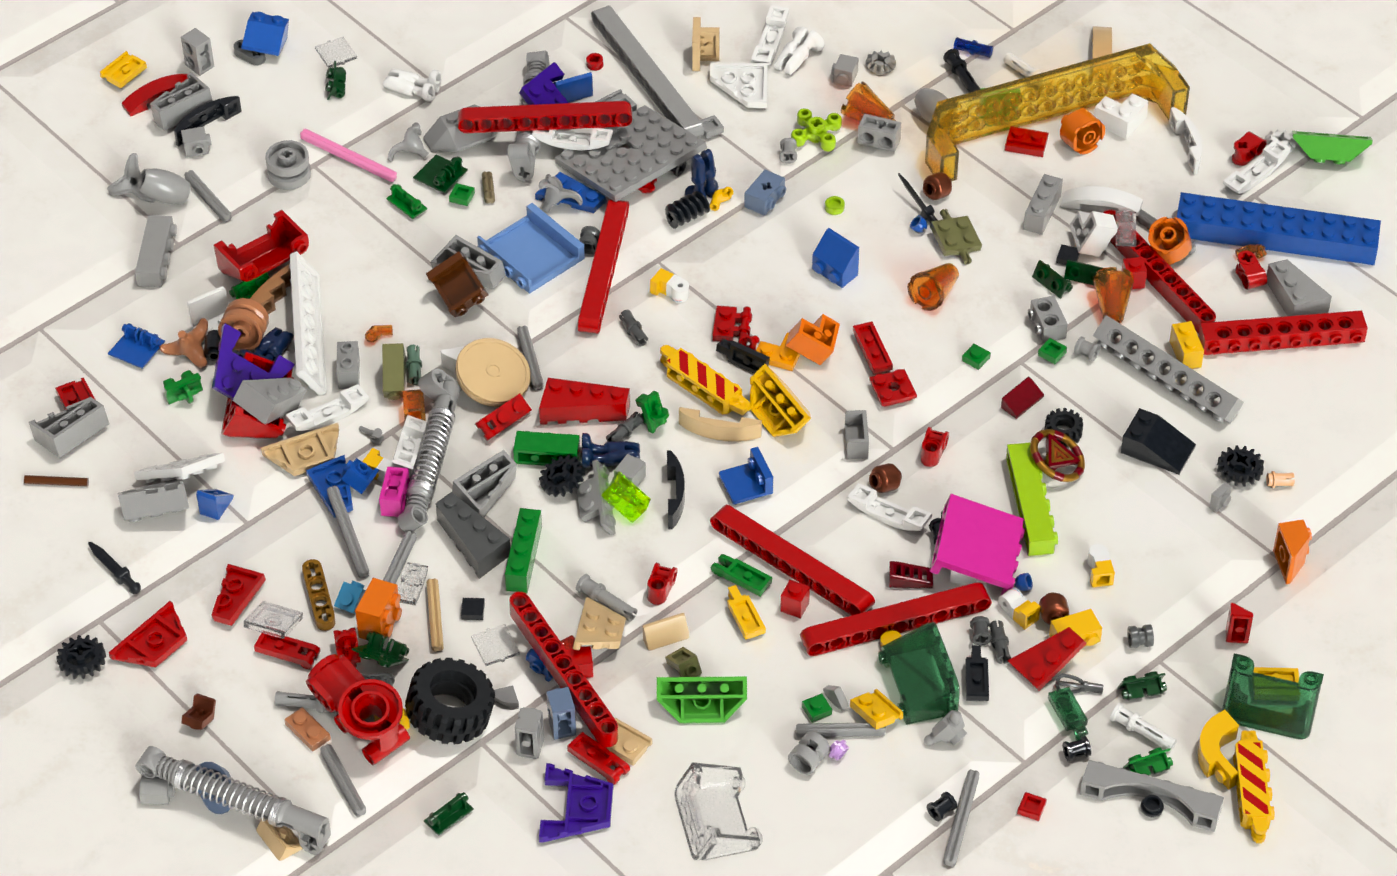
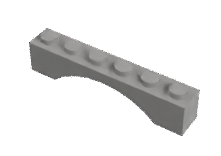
(1197, 806)

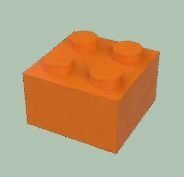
(378, 609)

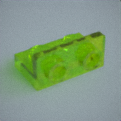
(626, 497)

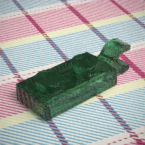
(1069, 711)

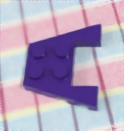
(542, 89)
(233, 369)
(586, 807)

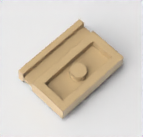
(630, 743)

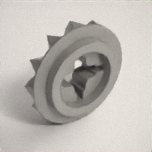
(879, 67)

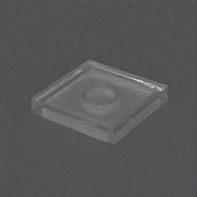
(273, 619)

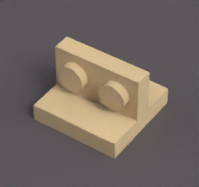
(704, 44)

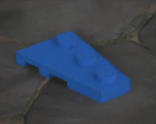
(591, 199)
(330, 475)

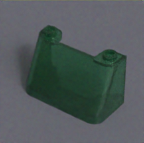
(922, 674)
(1271, 702)

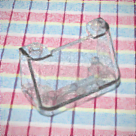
(713, 813)

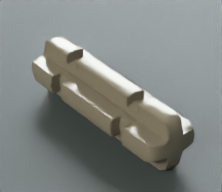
(488, 187)

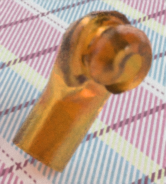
(1258, 249)
(377, 331)

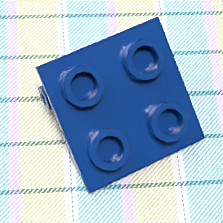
(136, 346)

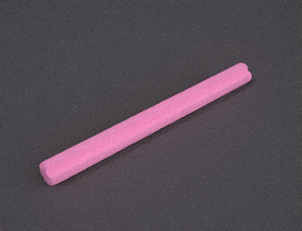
(348, 155)

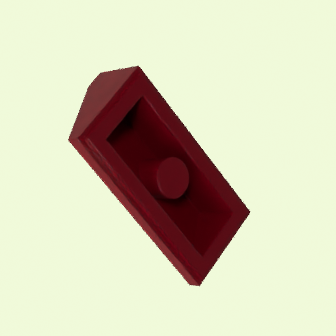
(1021, 398)

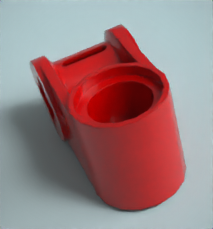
(1247, 148)
(1250, 270)
(933, 447)
(660, 583)

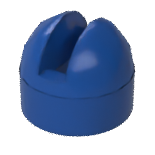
(918, 224)
(1023, 582)

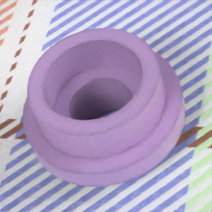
(838, 749)

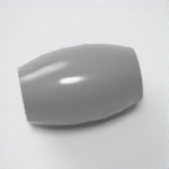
(926, 102)
(164, 186)

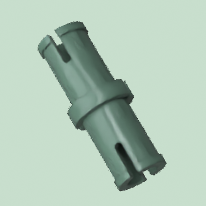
(413, 364)

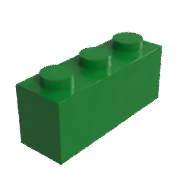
(540, 447)

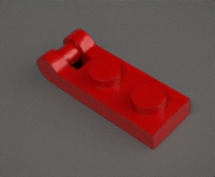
(503, 416)
(287, 649)
(598, 757)

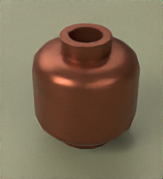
(937, 186)
(885, 478)
(1053, 607)

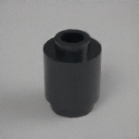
(211, 345)

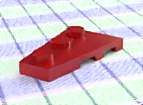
(236, 593)
(1048, 657)

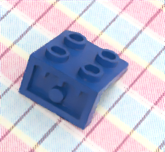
(749, 479)

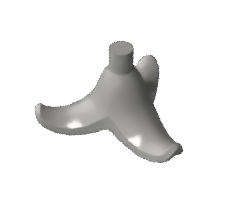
(410, 143)
(129, 181)
(556, 192)

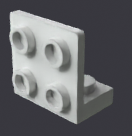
(208, 306)

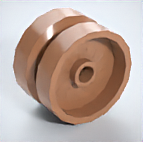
(249, 319)

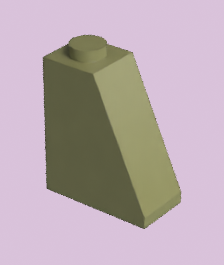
(394, 370)

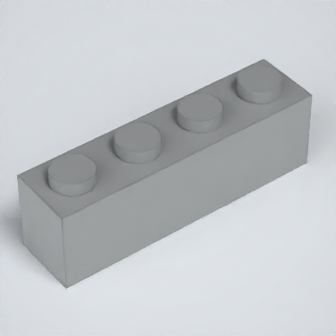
(155, 251)

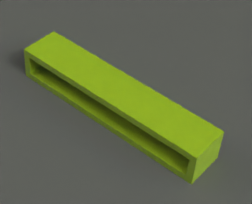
(1031, 500)

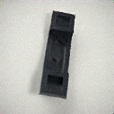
(205, 114)
(675, 506)

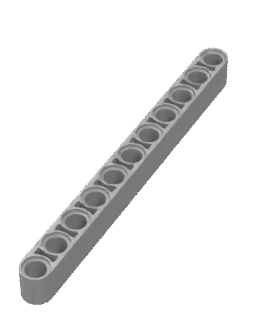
(645, 70)

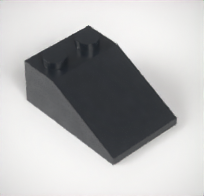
(1156, 442)

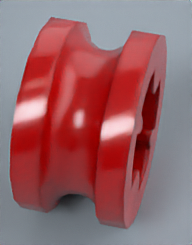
(595, 61)

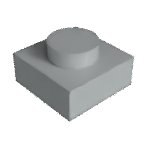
(712, 126)
(1220, 497)

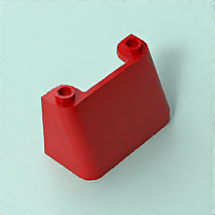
(264, 252)
(241, 423)

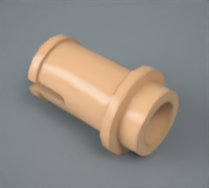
(1279, 479)

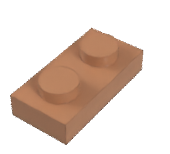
(307, 729)

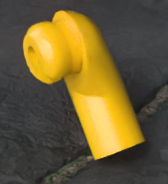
(720, 196)

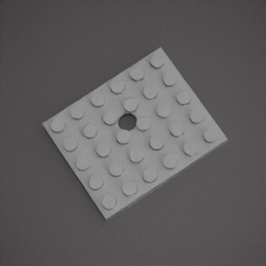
(654, 150)

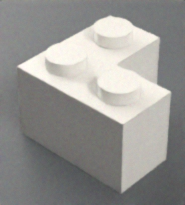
(1124, 117)
(1093, 231)

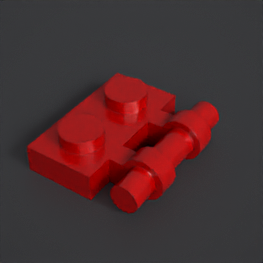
(725, 322)

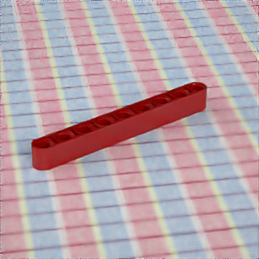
(544, 117)
(603, 267)
(1168, 282)
(792, 560)
(896, 617)
(563, 669)

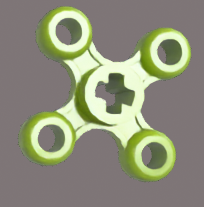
(817, 129)

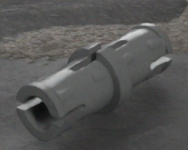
(633, 327)
(625, 428)
(1000, 641)

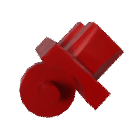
(344, 642)

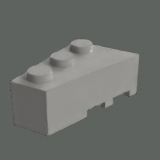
(177, 104)
(486, 266)
(269, 397)
(486, 482)

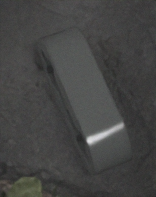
(251, 57)

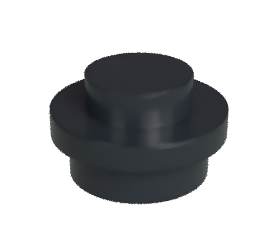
(1152, 806)

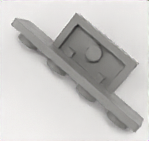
(590, 499)

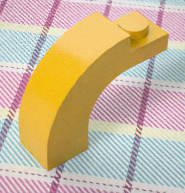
(1214, 735)

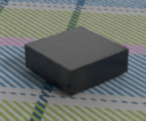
(1067, 253)
(472, 609)

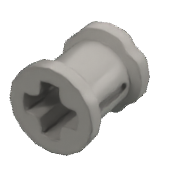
(788, 152)
(1087, 348)

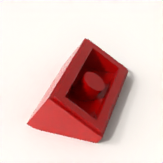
(1238, 624)

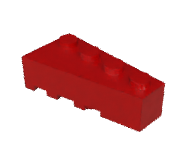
(583, 402)

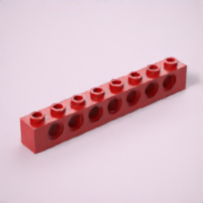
(1283, 332)

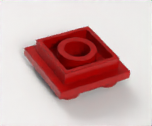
(896, 380)

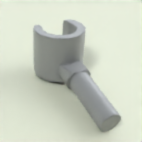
(376, 435)

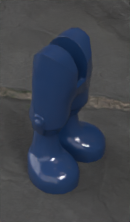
(703, 174)
(271, 345)
(608, 454)

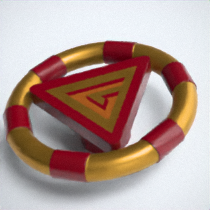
(1057, 455)

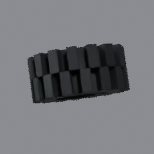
(1068, 419)

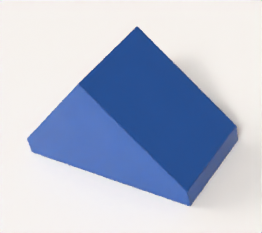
(213, 502)

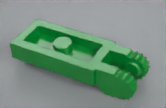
(741, 574)

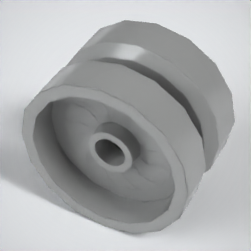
(288, 165)

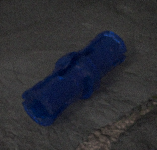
(973, 47)

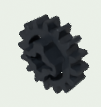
(1240, 465)
(562, 476)
(81, 656)

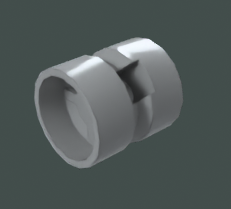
(809, 752)

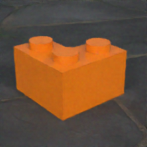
(814, 340)

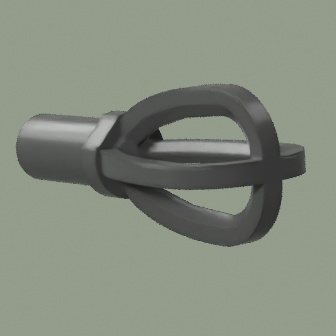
(1084, 686)

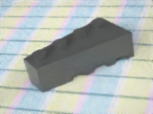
(473, 534)

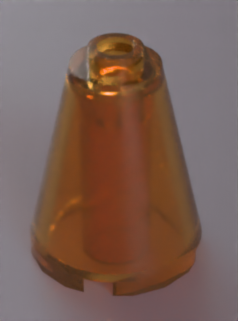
(864, 100)
(932, 286)
(1113, 291)

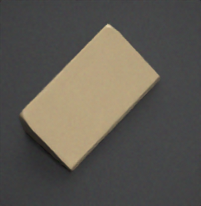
(665, 631)
(279, 840)

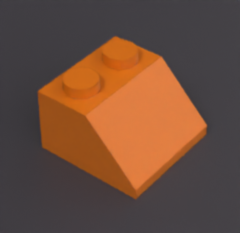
(1291, 547)

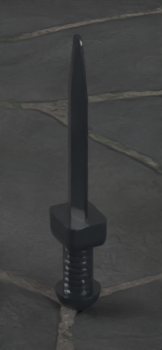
(927, 212)
(121, 575)

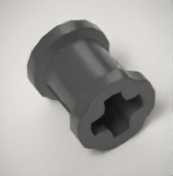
(980, 630)

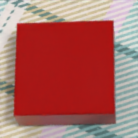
(1032, 806)

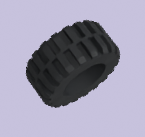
(443, 721)

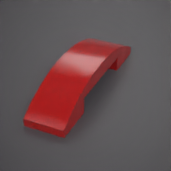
(138, 100)

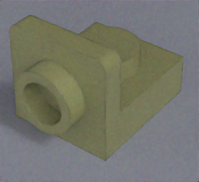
(684, 662)

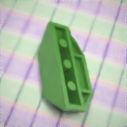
(1331, 146)
(701, 697)

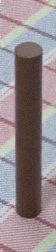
(53, 480)

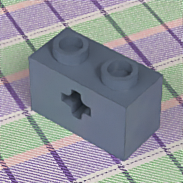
(764, 192)
(561, 713)

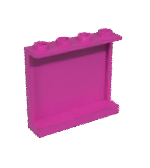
(978, 542)

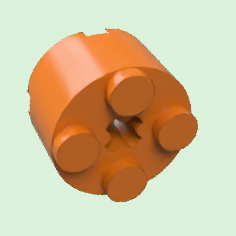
(1081, 131)
(1170, 239)

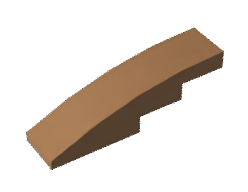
(273, 289)

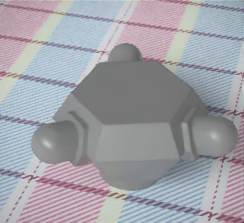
(947, 729)

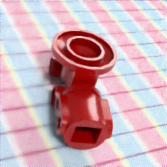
(347, 692)

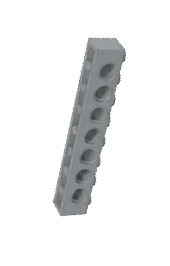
(1228, 405)

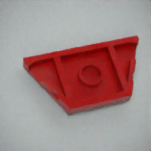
(152, 640)

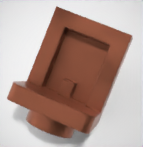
(200, 713)

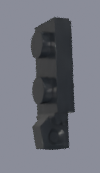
(742, 355)
(976, 676)

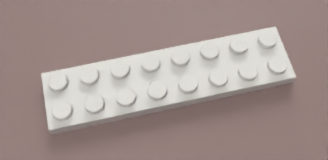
(307, 324)

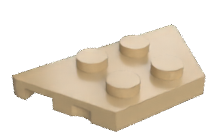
(304, 450)
(599, 627)

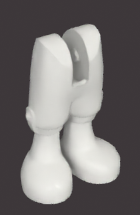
(792, 55)
(413, 84)

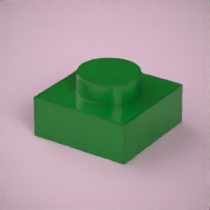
(462, 194)
(1052, 351)
(976, 356)
(816, 708)

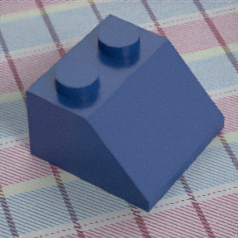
(265, 33)
(836, 258)

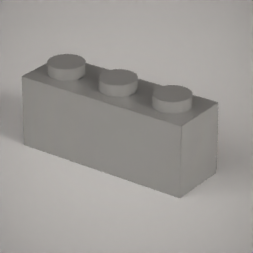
(1043, 204)

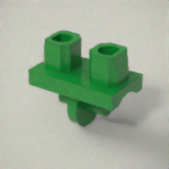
(183, 389)
(652, 409)

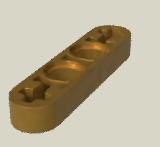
(318, 594)

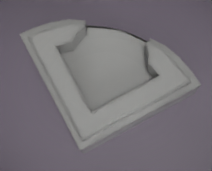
(836, 696)
(507, 697)

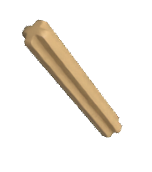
(435, 615)

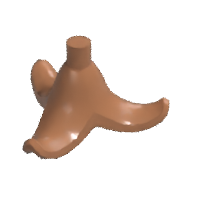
(189, 344)

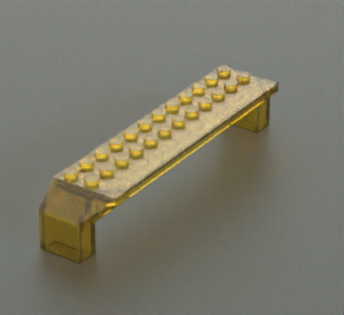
(1049, 95)

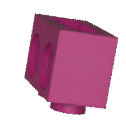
(393, 491)

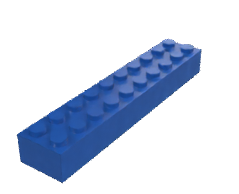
(1280, 228)

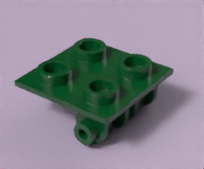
(441, 173)
(384, 651)

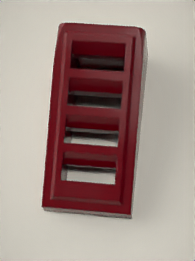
(897, 576)

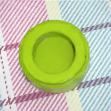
(834, 205)

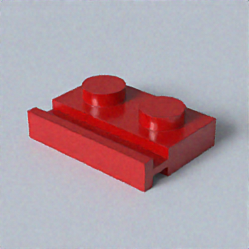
(1026, 141)
(73, 392)

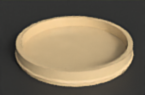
(492, 371)

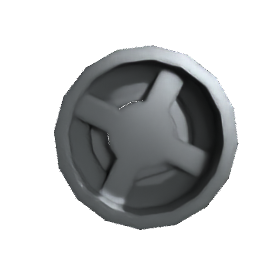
(589, 237)
(1140, 636)

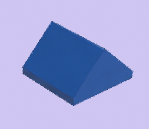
(576, 87)

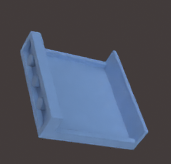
(534, 249)

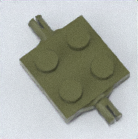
(956, 236)

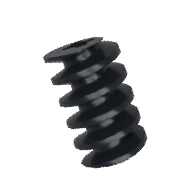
(686, 208)

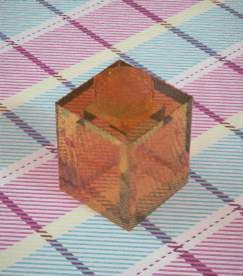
(414, 404)

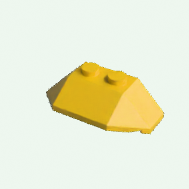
(776, 404)

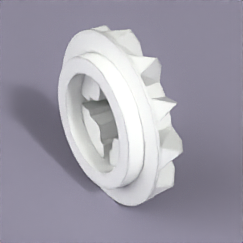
(1287, 138)

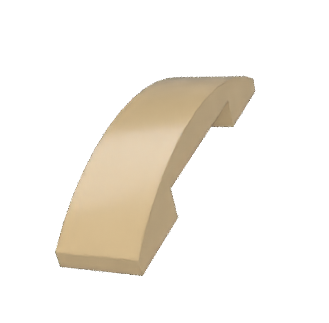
(1101, 41)
(718, 429)

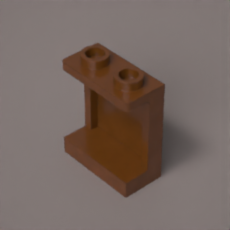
(457, 284)

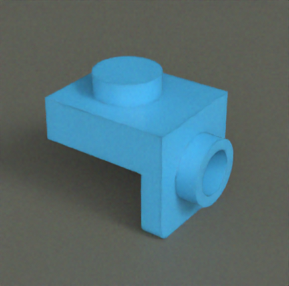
(350, 596)

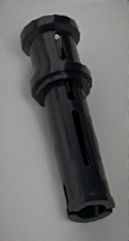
(959, 67)

